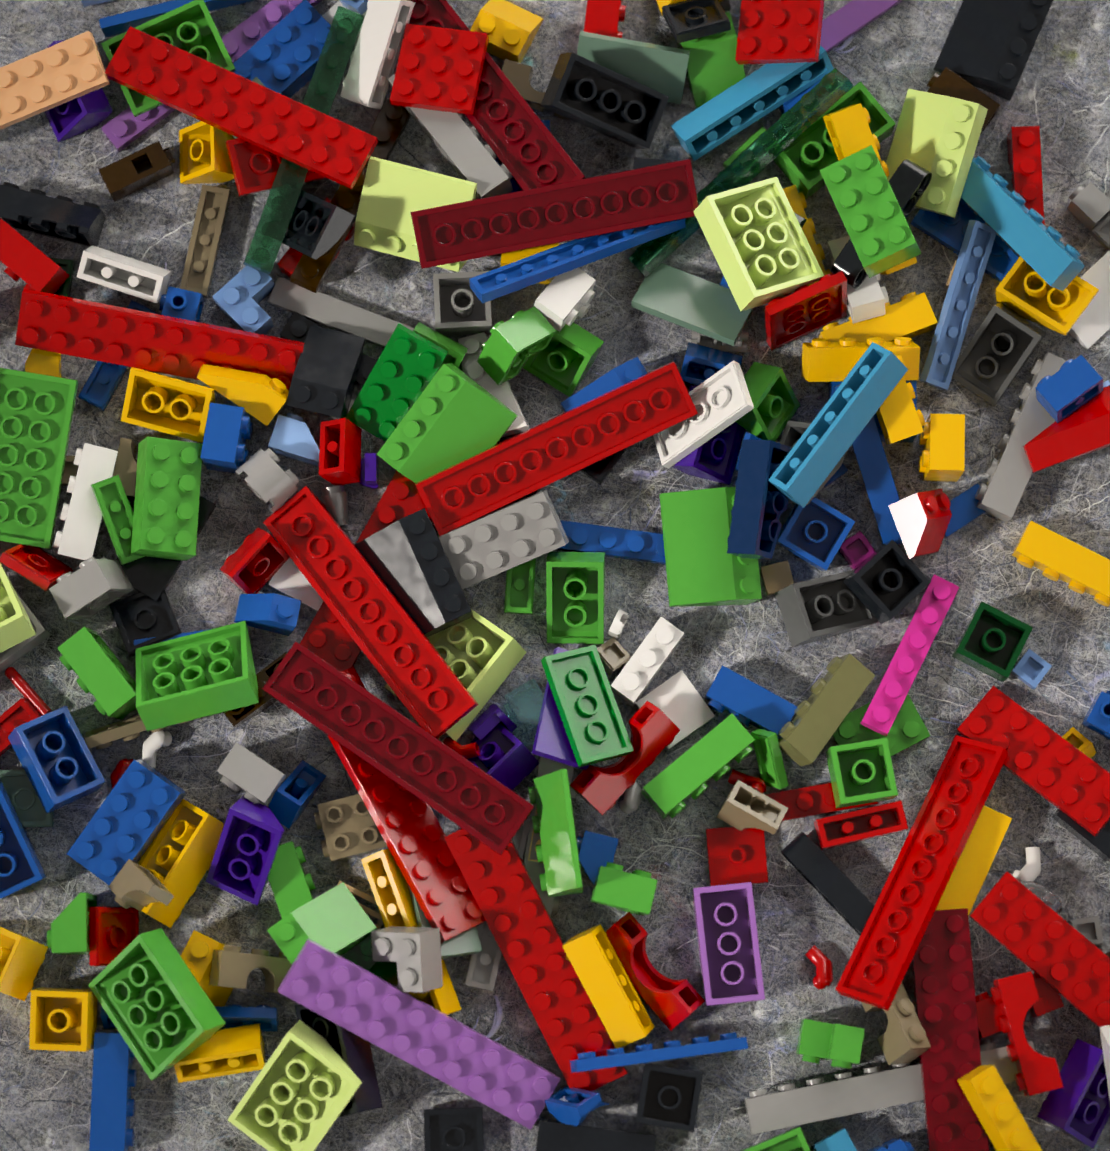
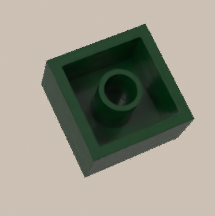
(992, 641)

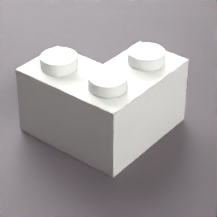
(566, 298)

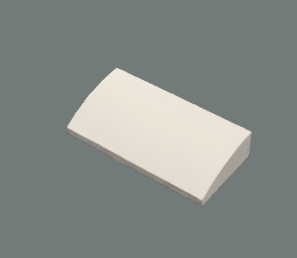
(1096, 317)

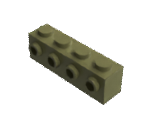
(825, 709)

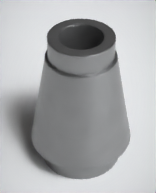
(336, 503)

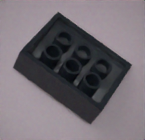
(993, 42)
(417, 572)

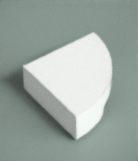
(618, 624)

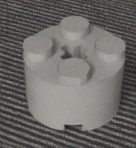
(267, 479)

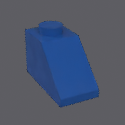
(268, 612)
(296, 793)
(594, 852)

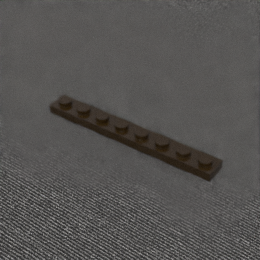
(388, 129)

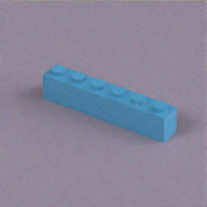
(746, 103)
(1020, 226)
(838, 424)

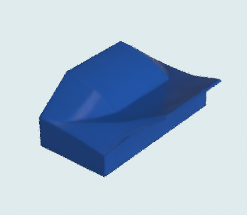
(573, 1105)

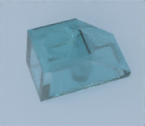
(525, 703)

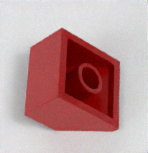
(922, 521)
(254, 562)

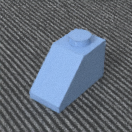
(294, 440)

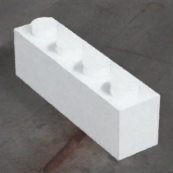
(376, 51)
(83, 514)

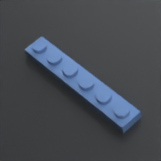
(958, 305)

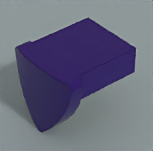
(369, 471)
(489, 720)

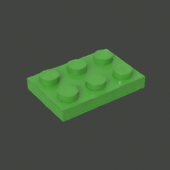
(905, 731)

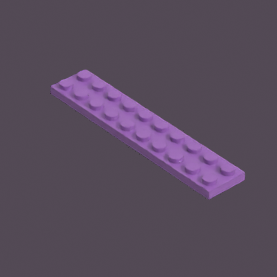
(418, 1034)

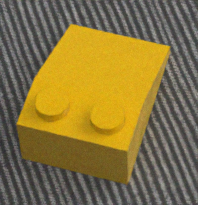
(1037, 301)

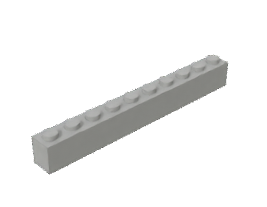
(852, 1094)

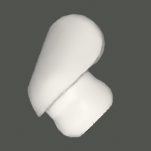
(153, 744)
(1032, 867)

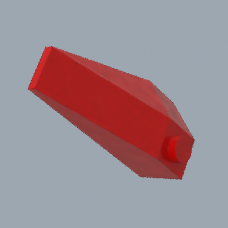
(1074, 436)

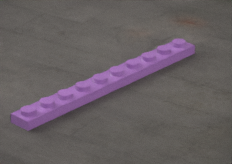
(127, 128)

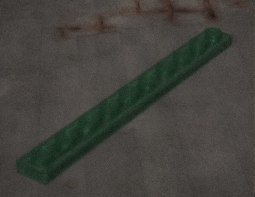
(750, 163)
(289, 175)

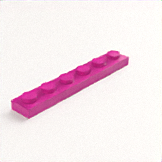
(909, 655)

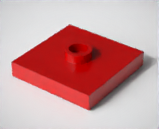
(34, 565)
(736, 856)
(110, 932)

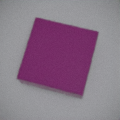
(856, 550)

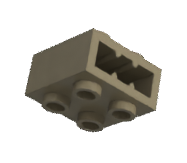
(347, 829)

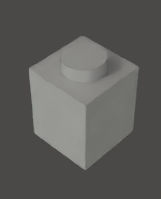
(1089, 205)

